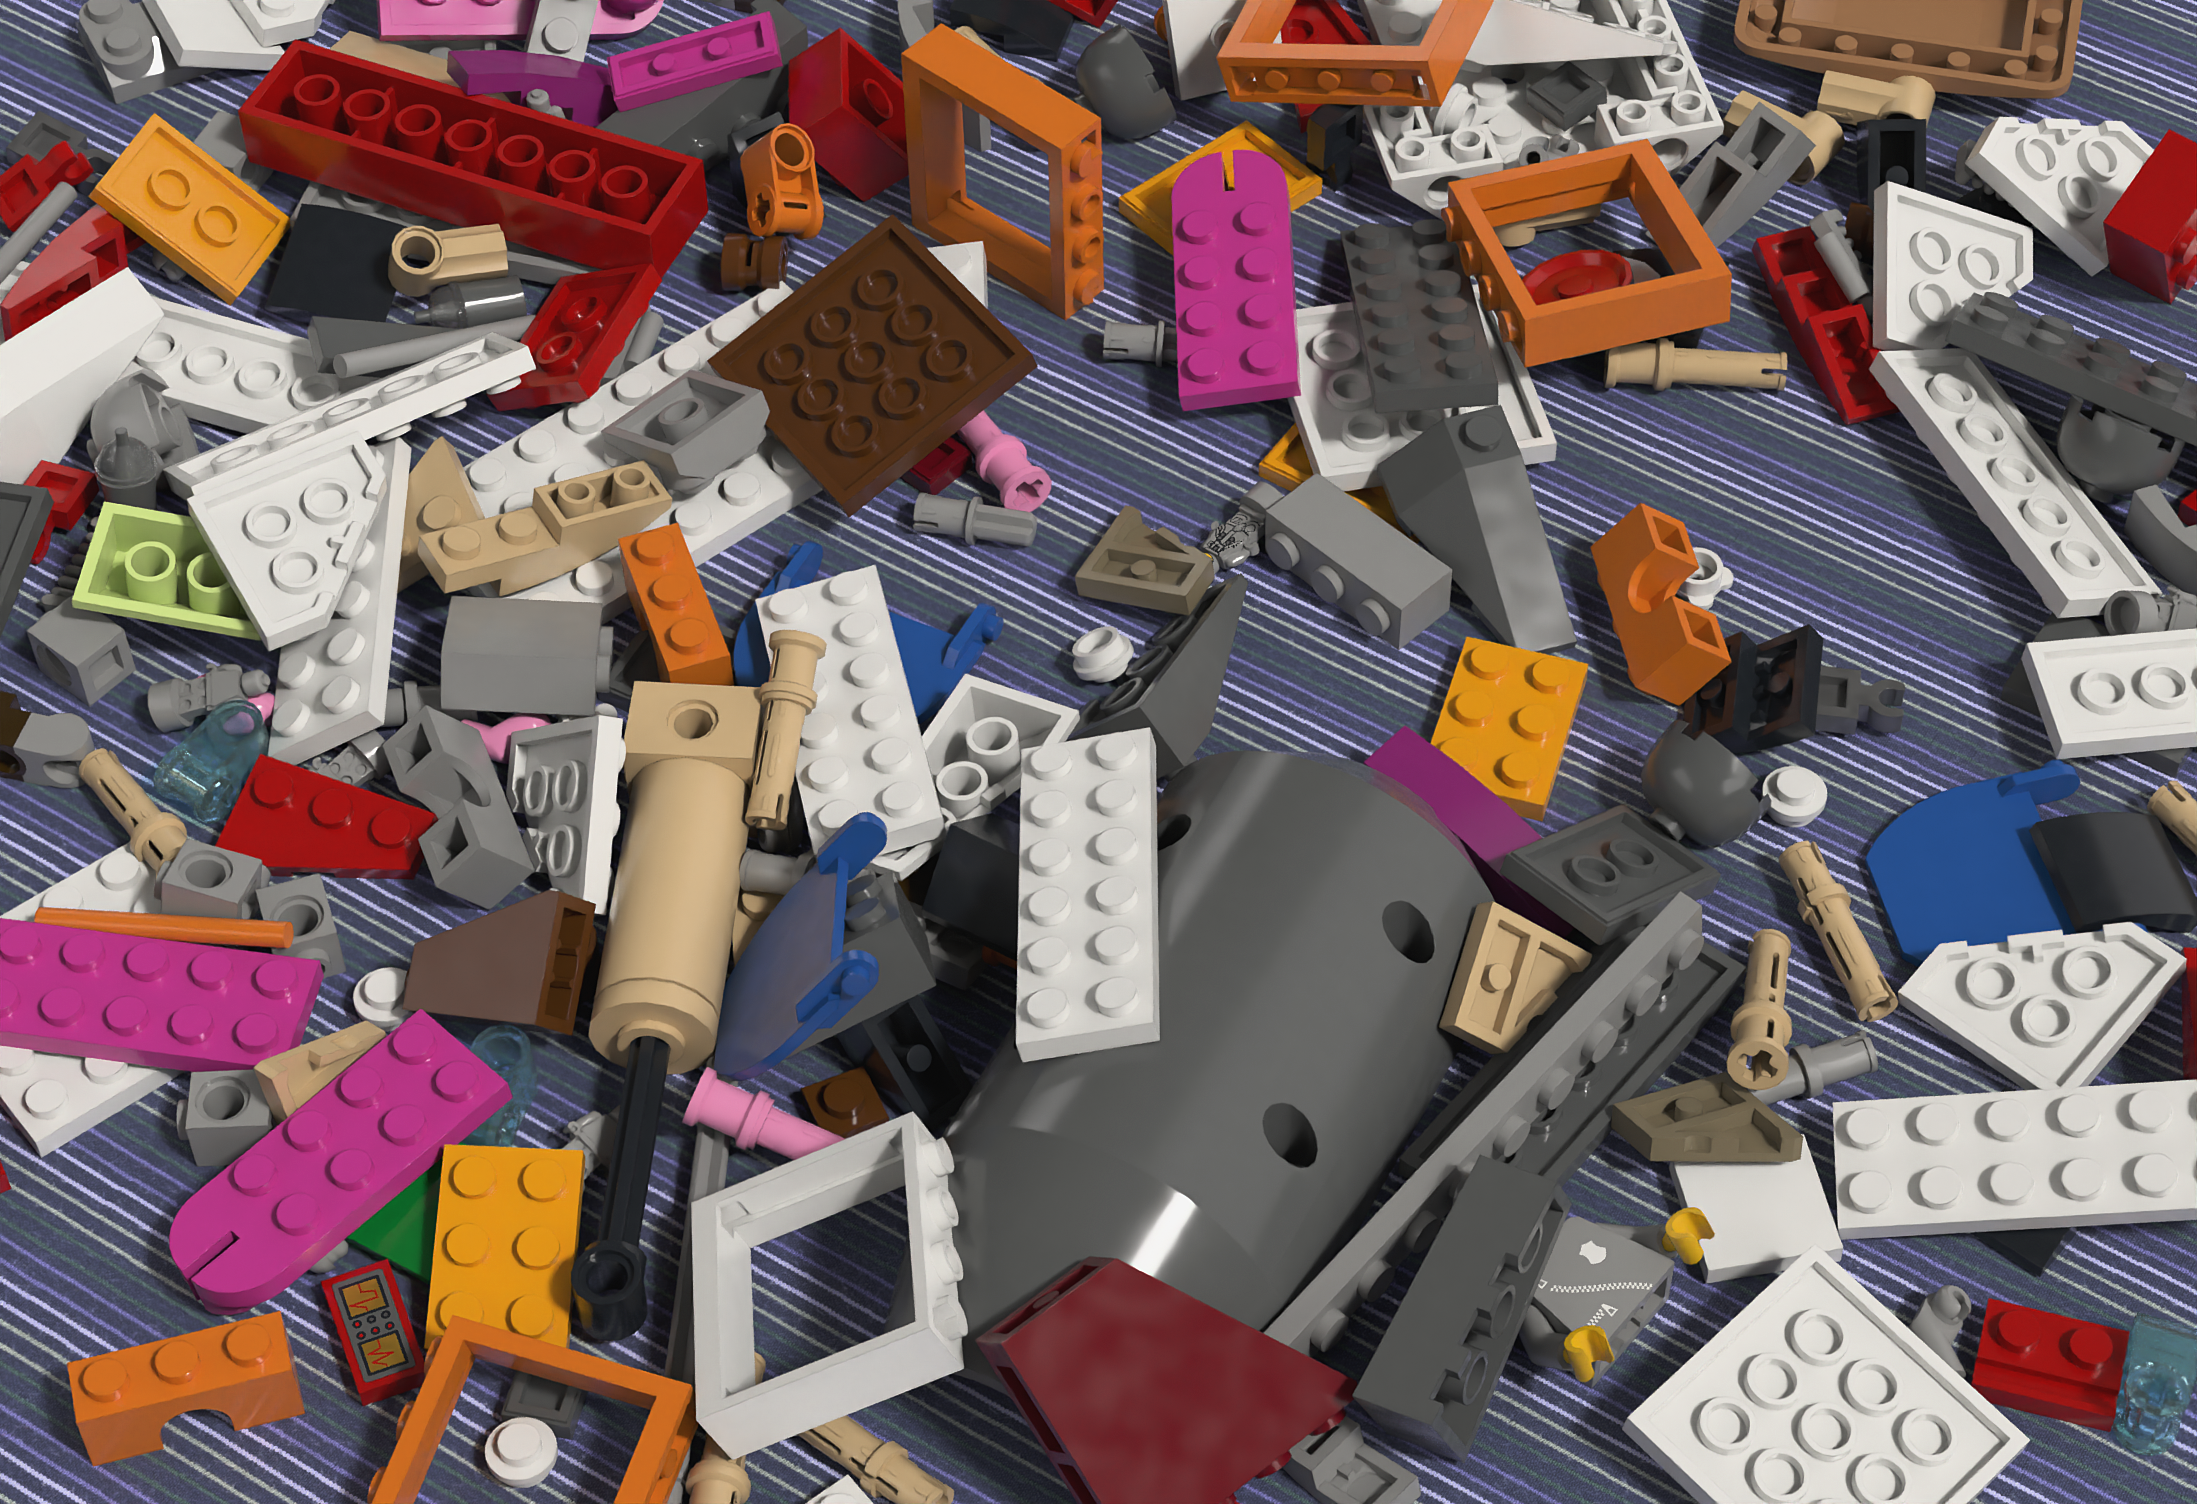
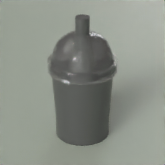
(474, 303)
(127, 471)

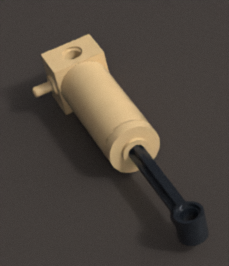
(665, 948)

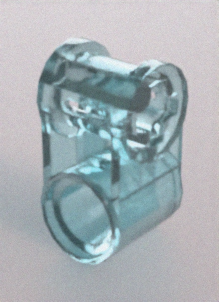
(214, 760)
(499, 1048)
(2155, 1384)

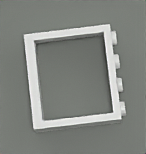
(808, 1189)

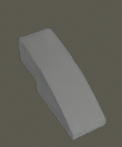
(1745, 174)

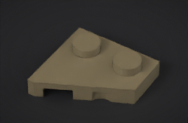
(1145, 567)
(1706, 1123)

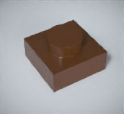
(844, 1103)

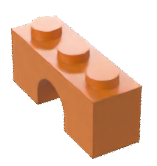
(674, 608)
(1666, 641)
(228, 1368)

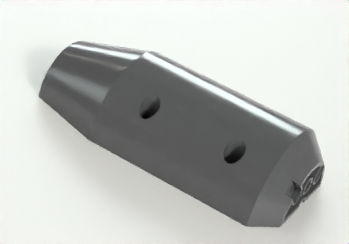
(1296, 1051)

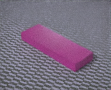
(694, 61)

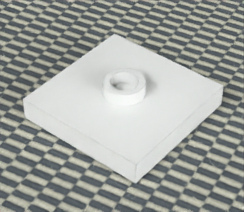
(1194, 39)

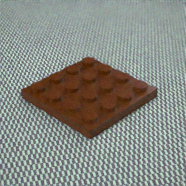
(874, 364)

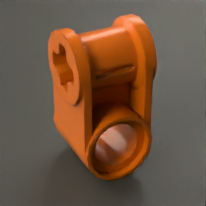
(781, 182)

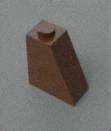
(507, 966)

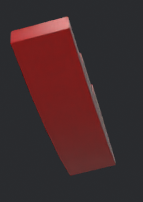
(67, 268)
(1823, 324)

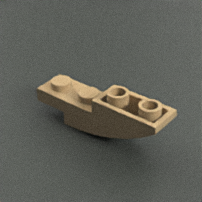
(560, 532)

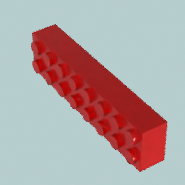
(473, 160)

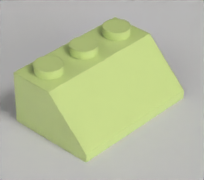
(158, 572)

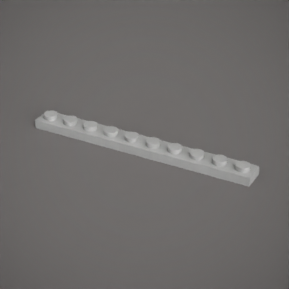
(1493, 1129)

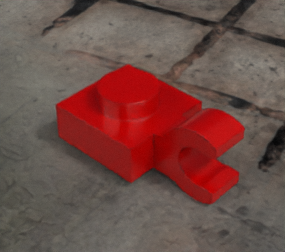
(31, 181)
(72, 494)

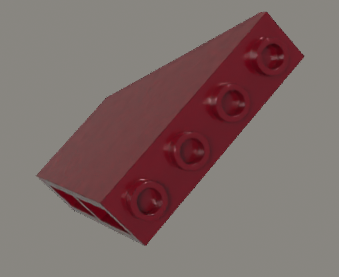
(1155, 1390)

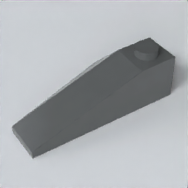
(1476, 512)
(1174, 683)

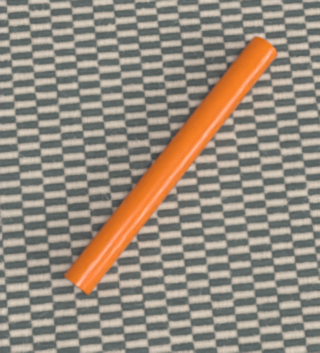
(174, 927)

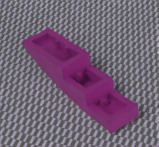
(573, 85)
(1472, 813)

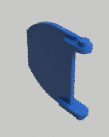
(930, 657)
(1969, 865)
(795, 964)

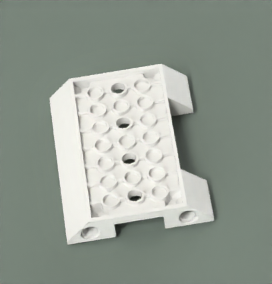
(1646, 99)

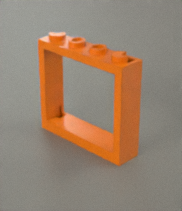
(952, 70)
(1346, 72)
(1604, 319)
(448, 1364)

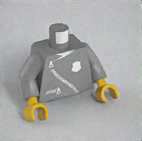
(1605, 1289)

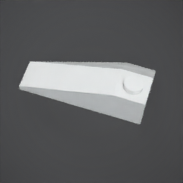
(1532, 34)
(64, 366)
(977, 756)

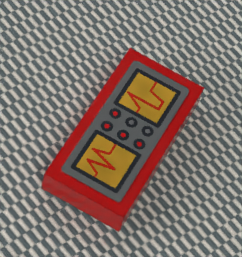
(375, 1332)

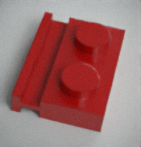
(2050, 1364)

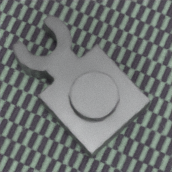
(44, 133)
(1846, 701)

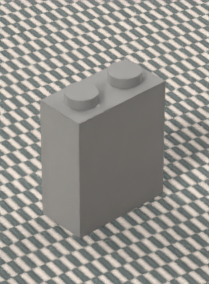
(525, 656)

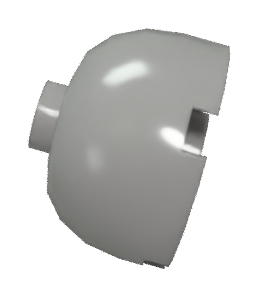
(141, 409)

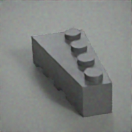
(703, 118)
(1464, 1309)

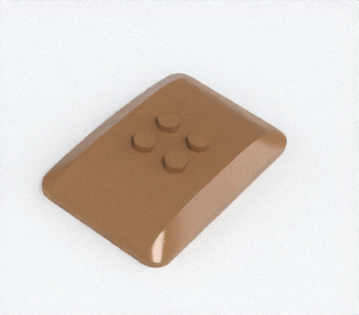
(1951, 44)

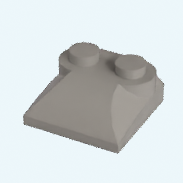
(129, 49)
(693, 429)

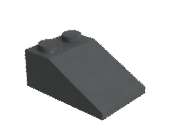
(885, 926)

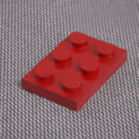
(580, 335)

